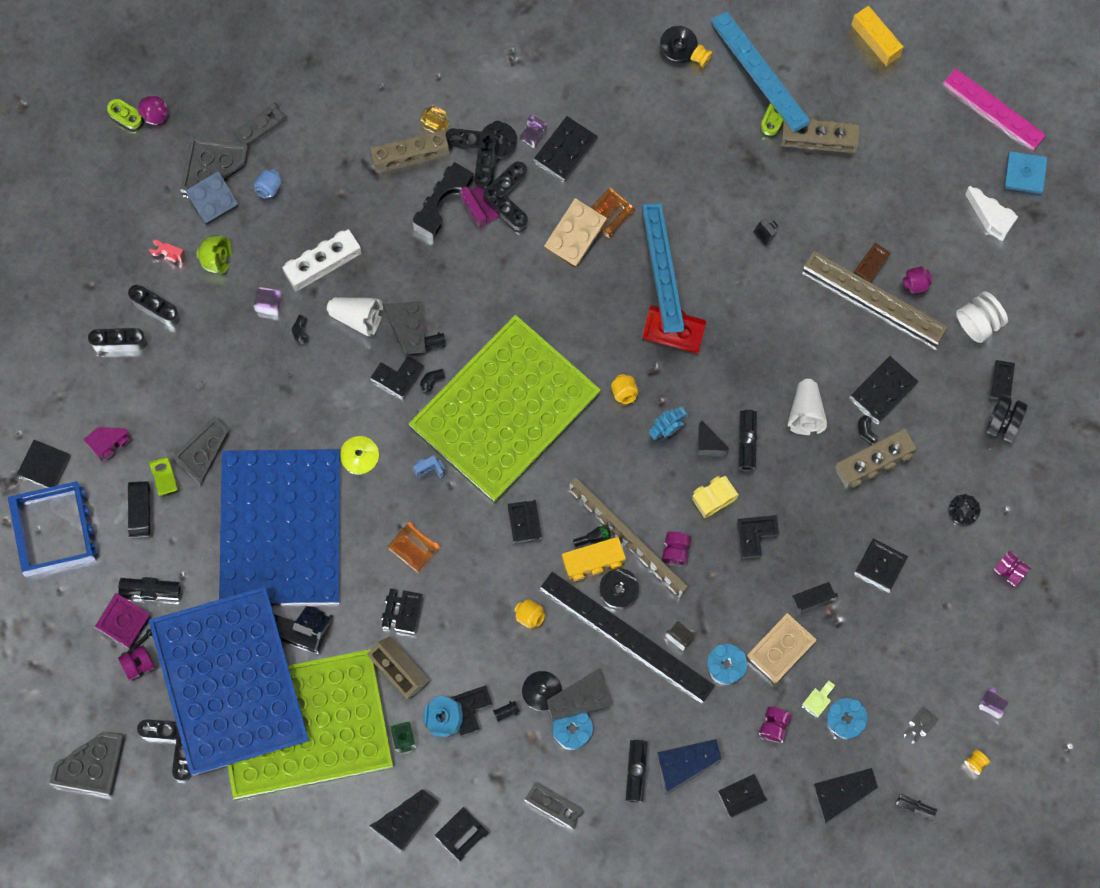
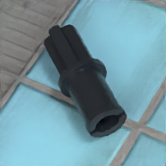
(916, 807)

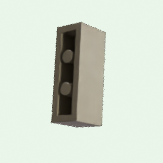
(397, 667)

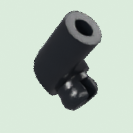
(864, 429)

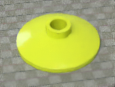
(363, 463)

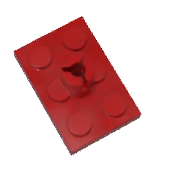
(687, 340)

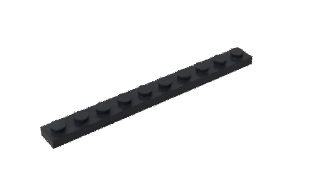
(627, 637)

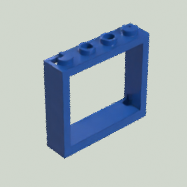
(19, 531)

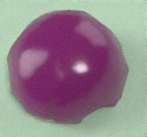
(153, 110)

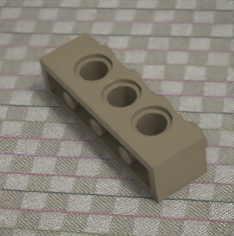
(829, 141)
(409, 151)
(900, 441)

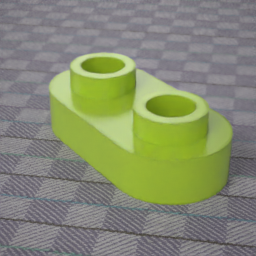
(125, 115)
(771, 118)

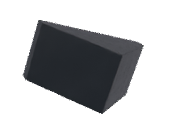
(709, 442)

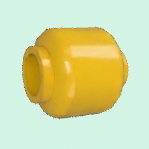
(624, 389)
(529, 613)

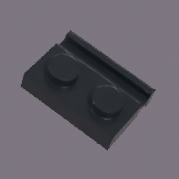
(524, 521)
(312, 622)
(742, 796)

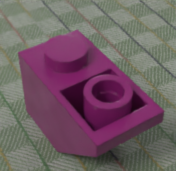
(106, 440)

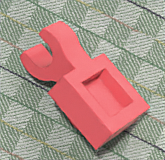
(171, 252)

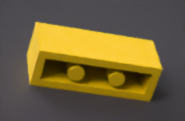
(877, 35)
(593, 559)

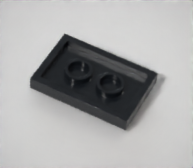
(565, 148)
(884, 389)

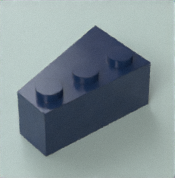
(686, 762)

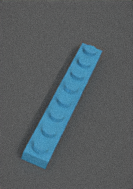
(760, 72)
(662, 268)

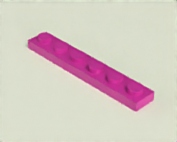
(994, 109)

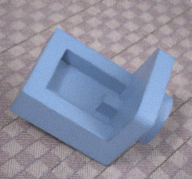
(424, 466)

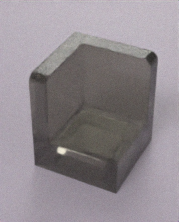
(681, 635)

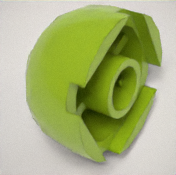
(214, 253)

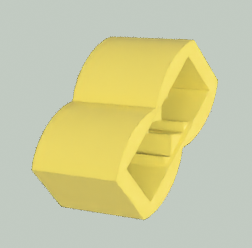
(714, 496)

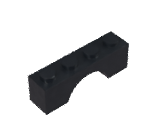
(429, 220)

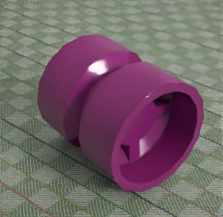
(676, 552)
(1012, 568)
(129, 665)
(775, 724)

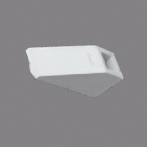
(992, 215)

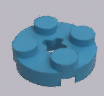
(717, 669)
(837, 712)
(453, 716)
(581, 736)

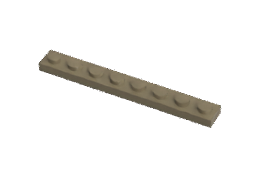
(875, 297)
(634, 544)

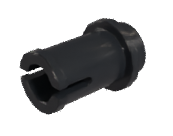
(435, 340)
(508, 710)

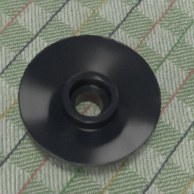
(678, 35)
(530, 689)

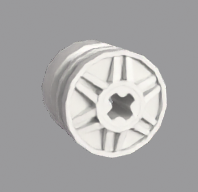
(982, 316)

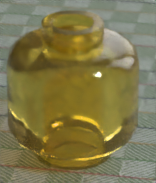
(434, 119)

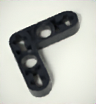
(479, 144)
(501, 192)
(175, 736)

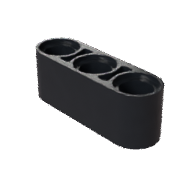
(160, 311)
(109, 335)
(139, 509)
(296, 638)

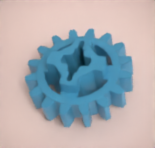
(668, 423)

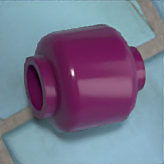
(917, 280)

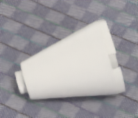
(357, 313)
(807, 409)

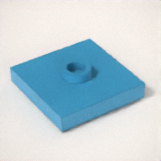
(1025, 172)

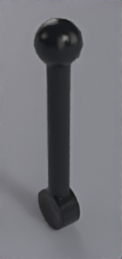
(148, 633)

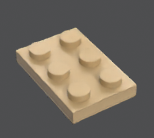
(575, 232)
(781, 648)

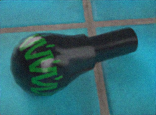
(598, 535)

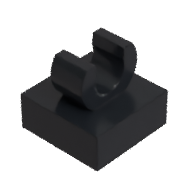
(766, 231)

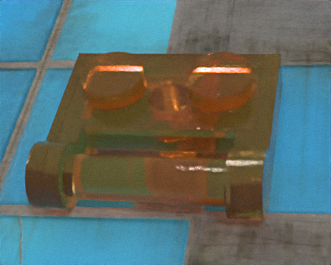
(607, 205)
(409, 551)

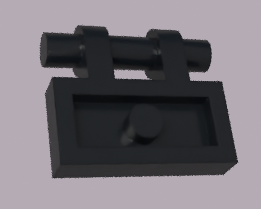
(408, 611)

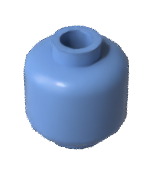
(267, 183)

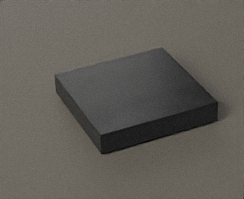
(43, 464)
(881, 564)

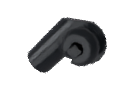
(298, 331)
(429, 378)

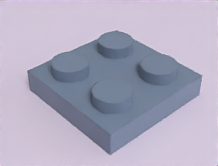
(211, 197)

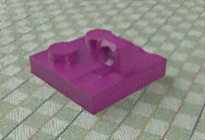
(121, 620)

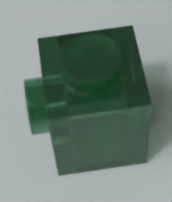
(403, 737)

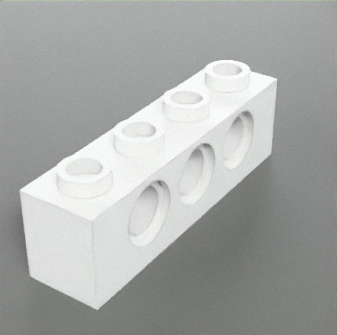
(300, 279)

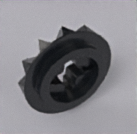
(958, 515)

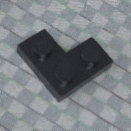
(398, 381)
(750, 532)
(471, 702)

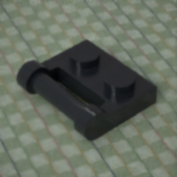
(456, 829)

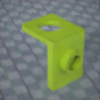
(164, 478)

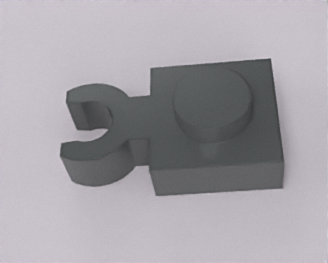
(922, 722)

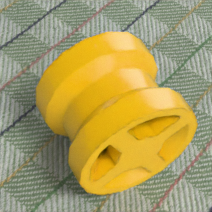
(701, 55)
(977, 761)

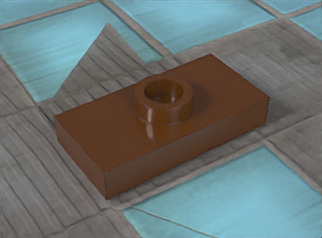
(872, 262)

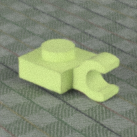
(818, 700)

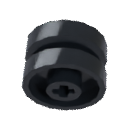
(1005, 417)

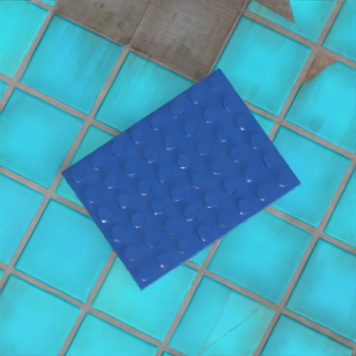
(281, 525)
(228, 681)

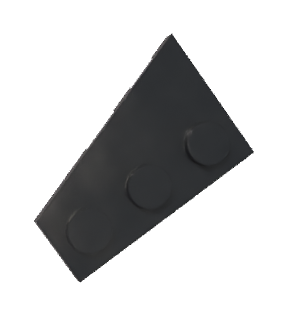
(842, 792)
(405, 820)

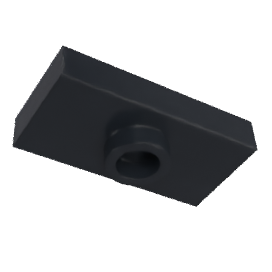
(1002, 379)

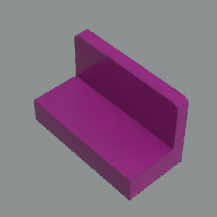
(476, 205)

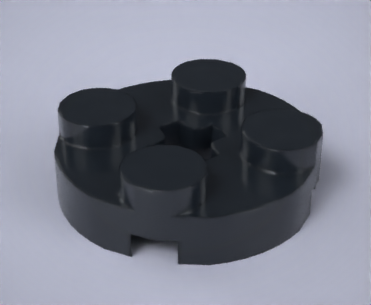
(508, 137)
(609, 594)

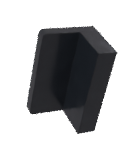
(814, 598)

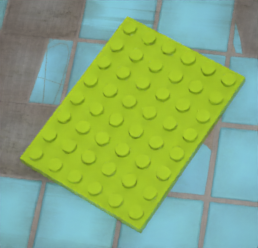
(504, 408)
(342, 724)

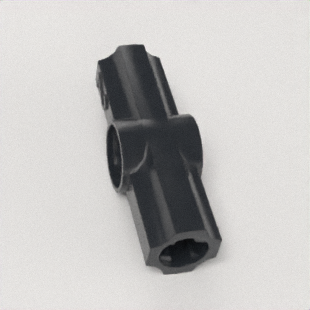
(747, 451)
(149, 588)
(635, 784)

